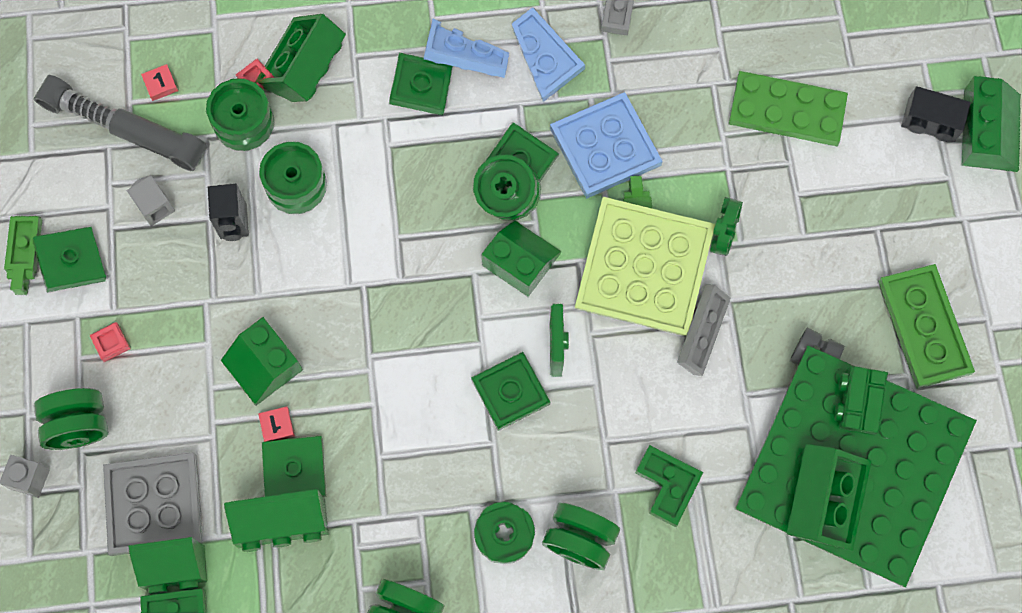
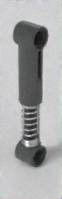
(182, 149)

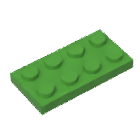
(788, 108)
(926, 326)

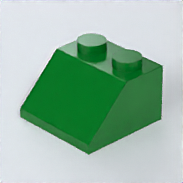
(519, 257)
(260, 361)
(169, 564)

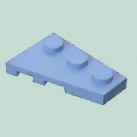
(458, 51)
(546, 54)

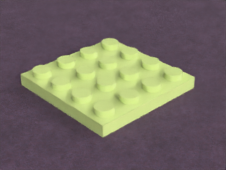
(645, 266)

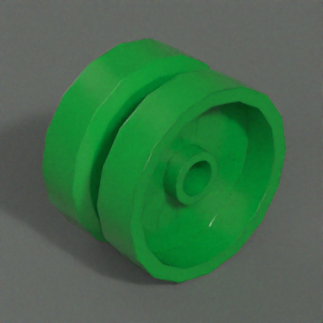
(240, 114)
(293, 177)
(490, 185)
(70, 419)
(581, 536)
(403, 600)

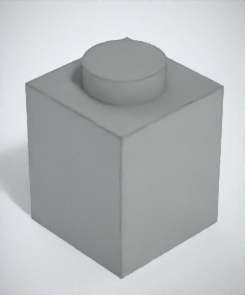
(150, 200)
(24, 476)

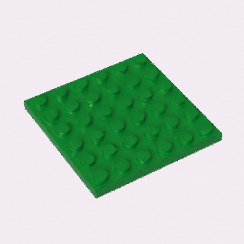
(907, 473)

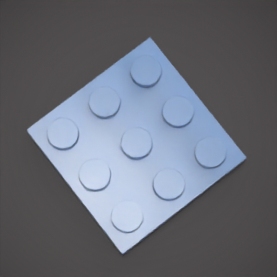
(605, 145)

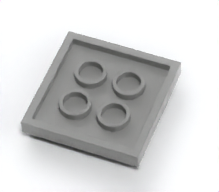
(151, 501)

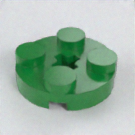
(726, 226)
(496, 548)

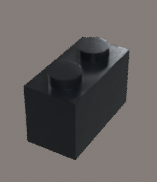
(935, 114)
(228, 211)

